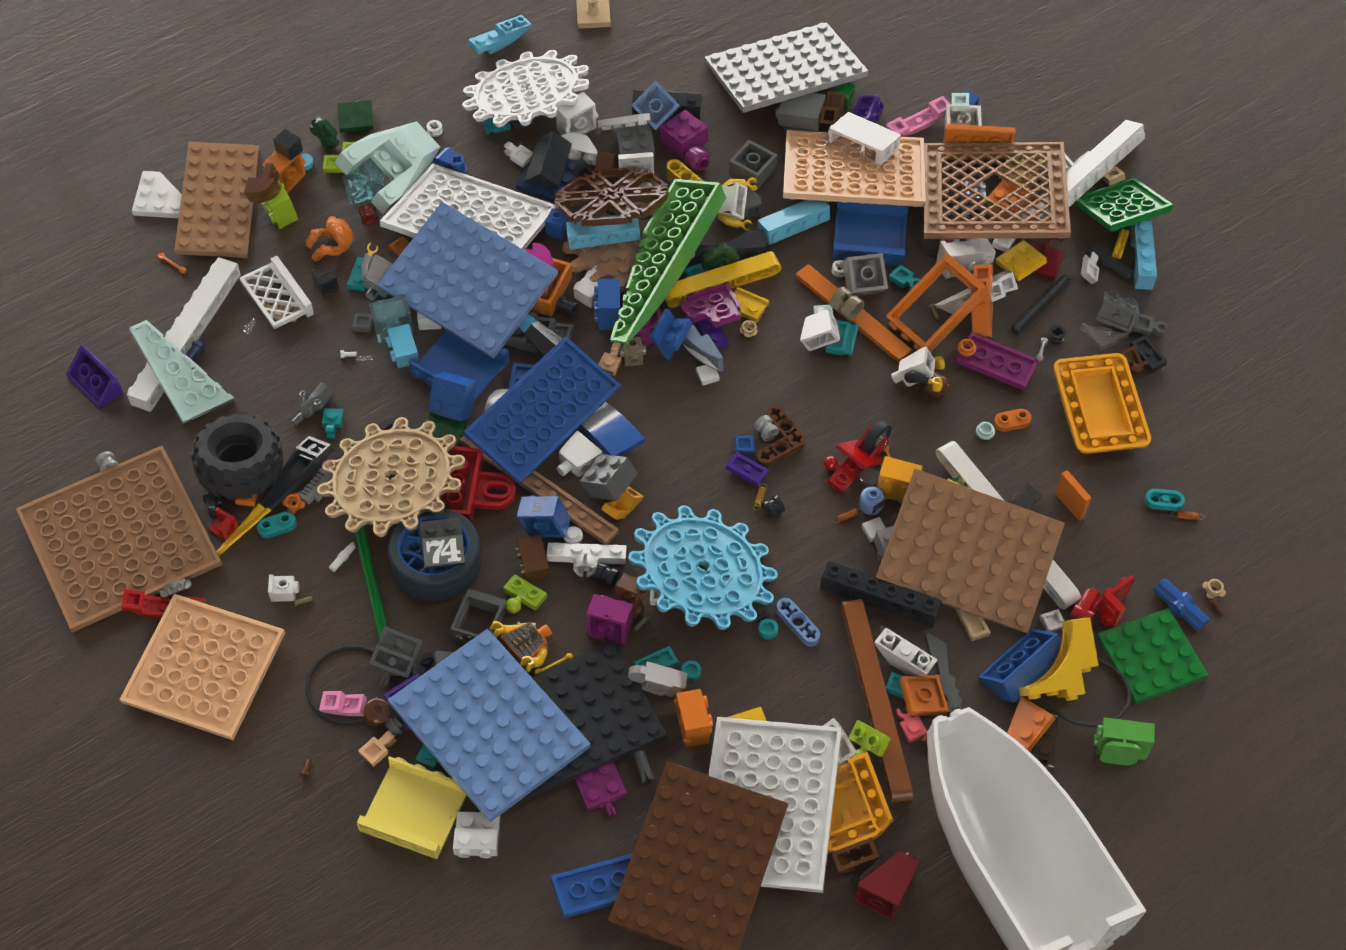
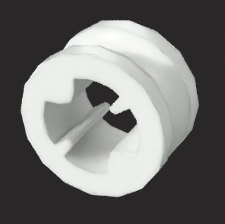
(438, 128)
(838, 273)

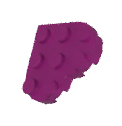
(714, 304)

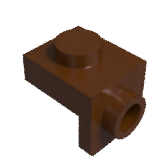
(1133, 358)

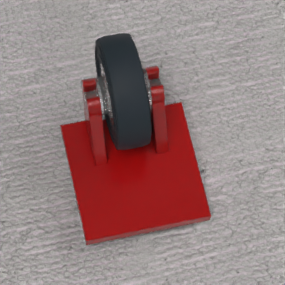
(869, 446)

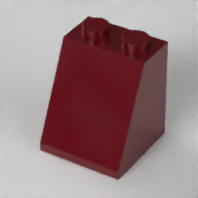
(888, 885)

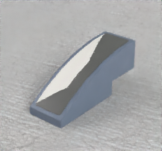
(703, 349)

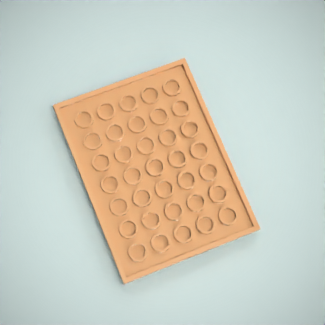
(849, 173)

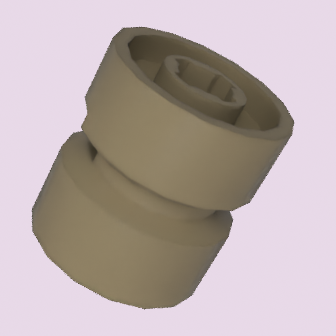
(846, 303)

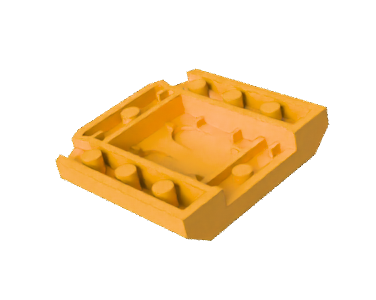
(858, 804)

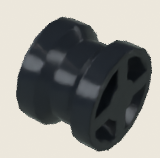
(773, 506)

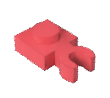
(911, 726)

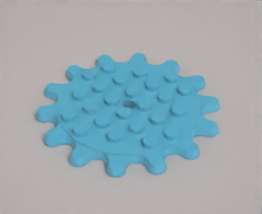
(732, 565)

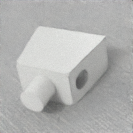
(819, 330)
(577, 455)

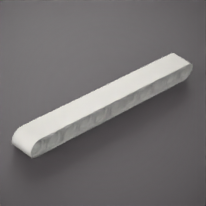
(959, 465)

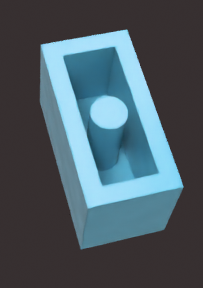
(402, 345)

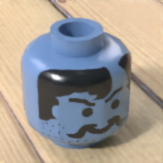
(872, 500)

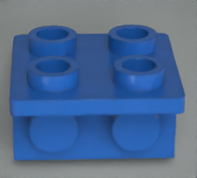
(670, 333)

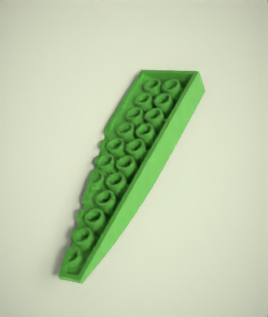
(666, 250)

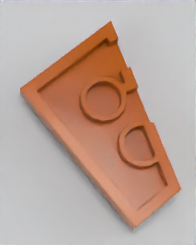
(1029, 723)

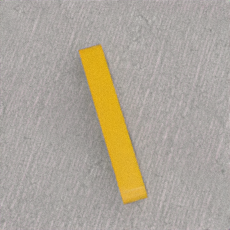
(734, 274)

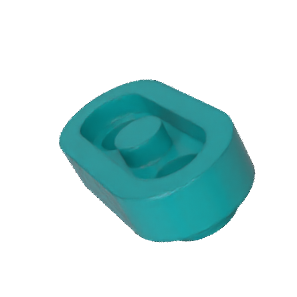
(1163, 499)
(277, 525)

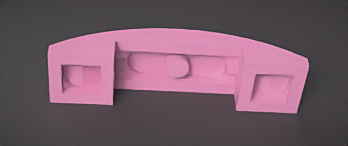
(921, 119)

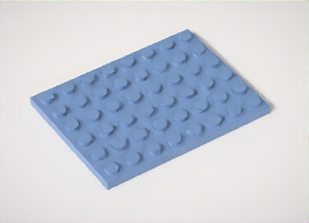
(468, 279)
(489, 724)

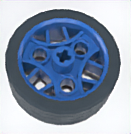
(438, 582)

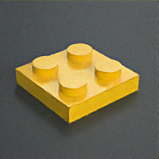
(1021, 260)

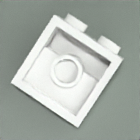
(475, 835)

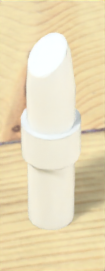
(342, 556)

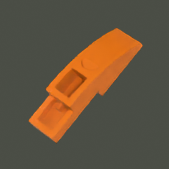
(983, 312)

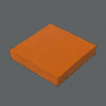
(1073, 495)
(923, 695)

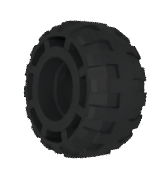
(232, 438)

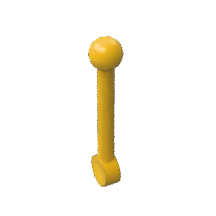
(568, 656)

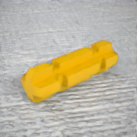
(1120, 243)

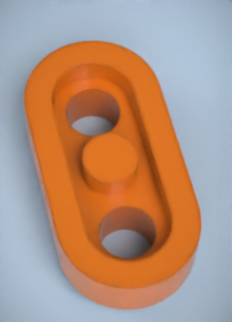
(1013, 419)

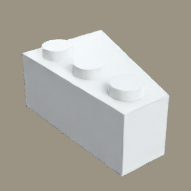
(968, 253)

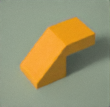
(624, 505)

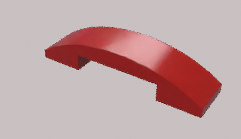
(145, 605)

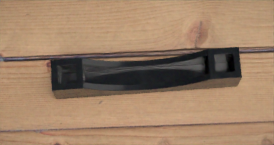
(747, 245)

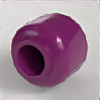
(697, 158)

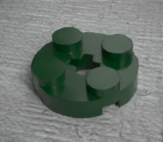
(325, 132)
(714, 257)

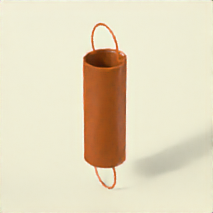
(848, 515)
(1188, 515)

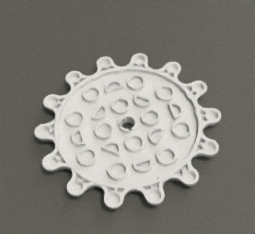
(504, 92)

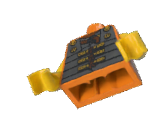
(524, 642)

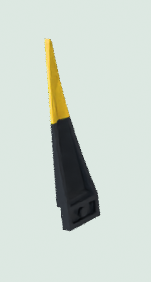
(299, 467)

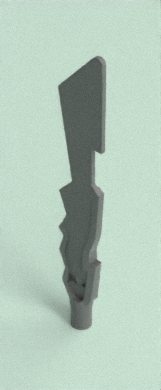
(938, 650)

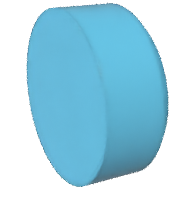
(309, 161)

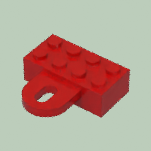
(476, 484)

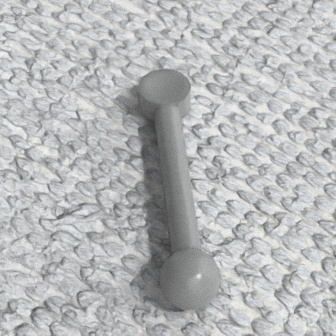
(1044, 341)

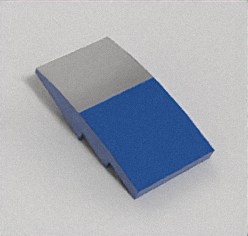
(611, 431)

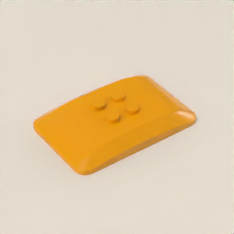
(1101, 403)

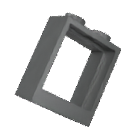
(477, 600)

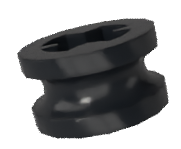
(1057, 329)

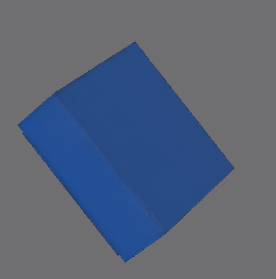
(744, 445)

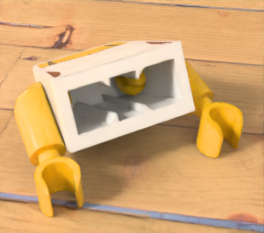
(734, 206)

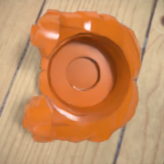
(335, 229)

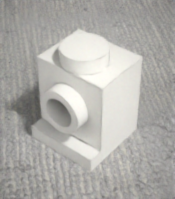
(282, 588)

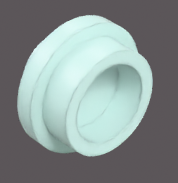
(985, 431)

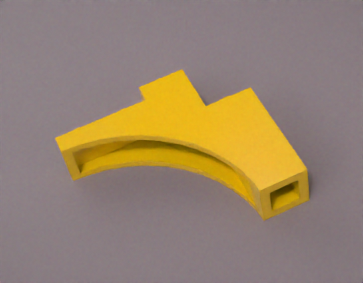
(1075, 657)

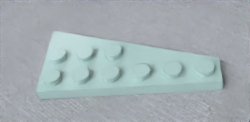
(182, 380)

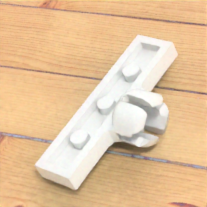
(586, 556)

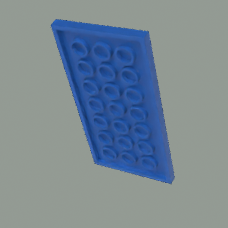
(542, 410)

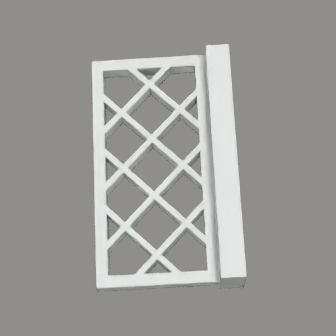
(291, 288)

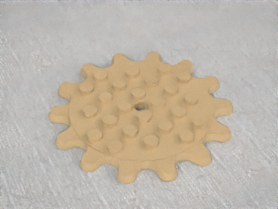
(363, 473)

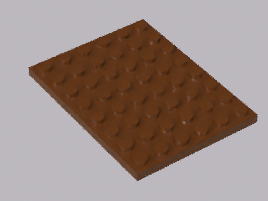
(698, 862)

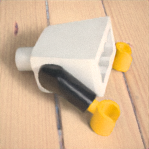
(920, 369)

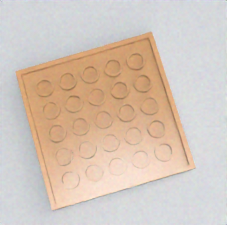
(203, 666)

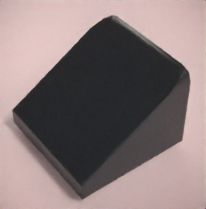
(581, 168)

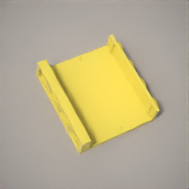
(413, 808)

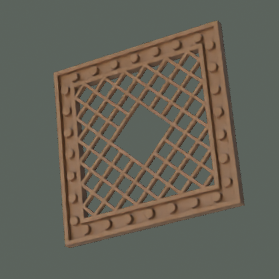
(1050, 152)

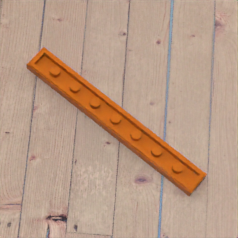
(867, 324)

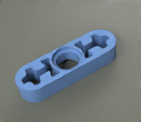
(795, 613)

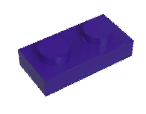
(715, 333)
(747, 469)

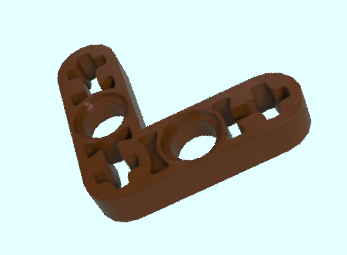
(786, 439)

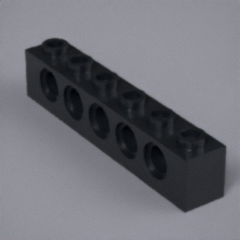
(880, 594)

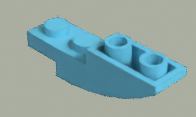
(503, 35)

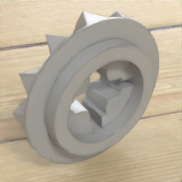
(175, 587)

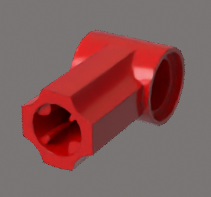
(1086, 605)

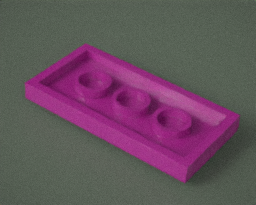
(999, 362)

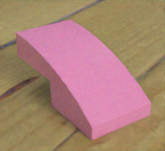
(340, 704)

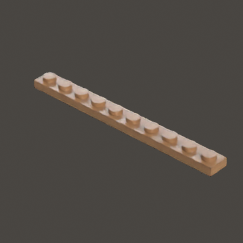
(579, 513)

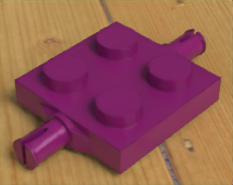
(601, 788)

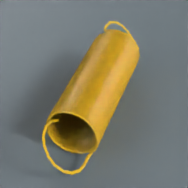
(760, 496)

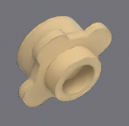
(1216, 584)

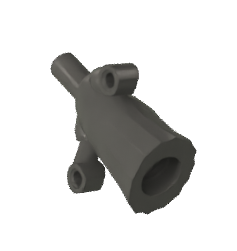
(314, 402)

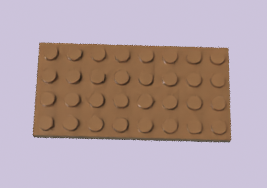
(213, 205)

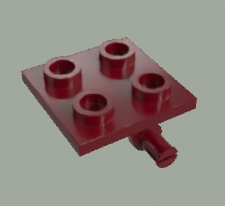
(1053, 256)

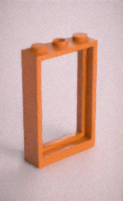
(946, 262)

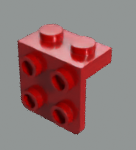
(1110, 608)

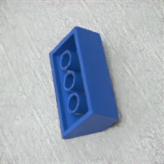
(1022, 664)

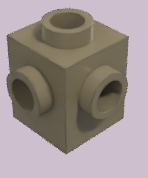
(633, 352)

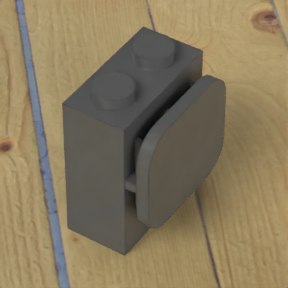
(801, 112)

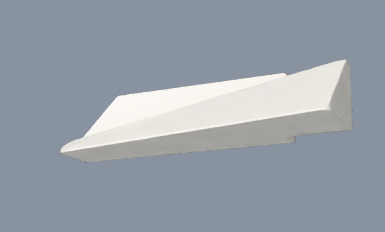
(1002, 283)

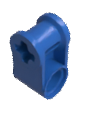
(451, 160)

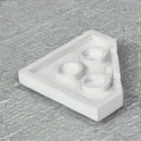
(156, 197)

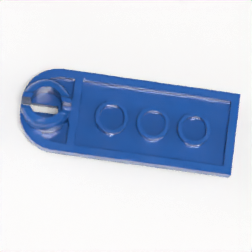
(589, 886)

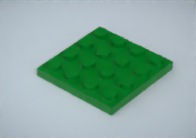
(1123, 204)
(1152, 655)

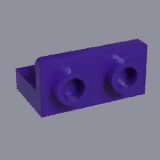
(869, 108)

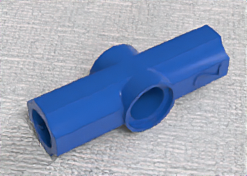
(1181, 604)

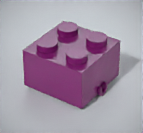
(683, 133)
(609, 619)

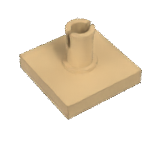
(593, 13)

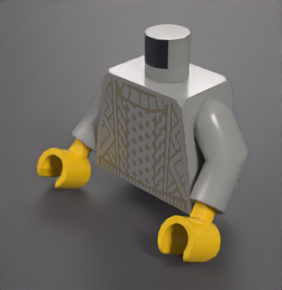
(372, 271)

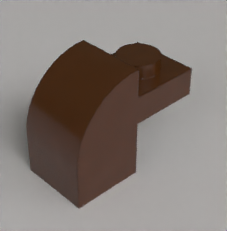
(833, 108)
(264, 188)

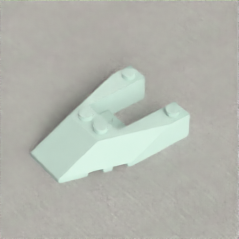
(399, 152)

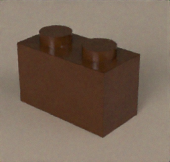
(533, 558)

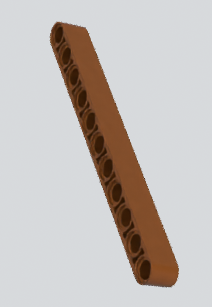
(876, 699)

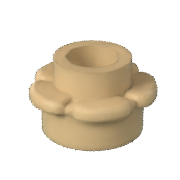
(749, 328)

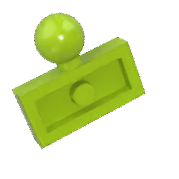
(523, 593)
(868, 739)

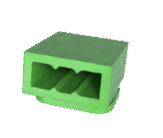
(1123, 741)

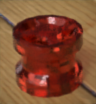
(368, 214)

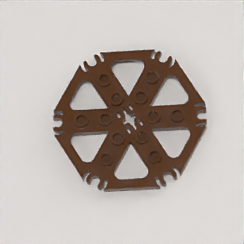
(616, 196)

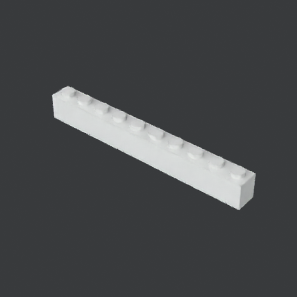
(1099, 161)
(188, 327)

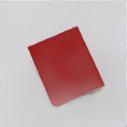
(224, 524)

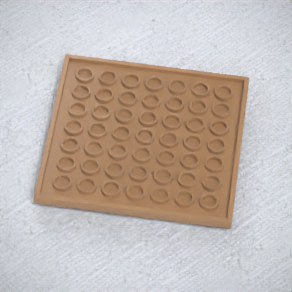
(116, 534)

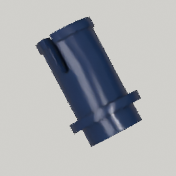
(195, 350)

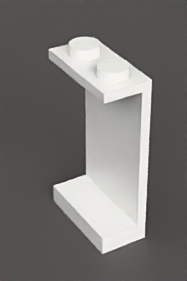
(867, 134)

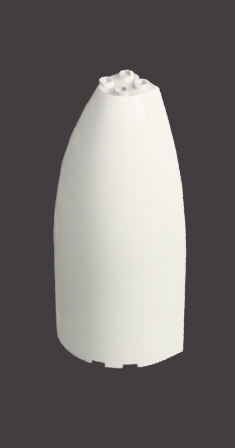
(1024, 841)

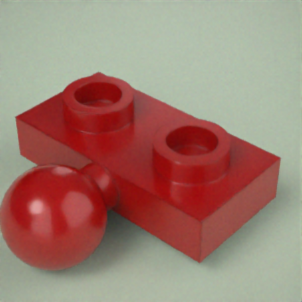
(844, 474)

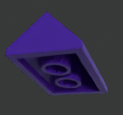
(93, 377)

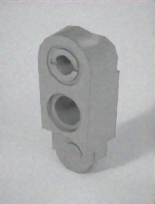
(658, 679)

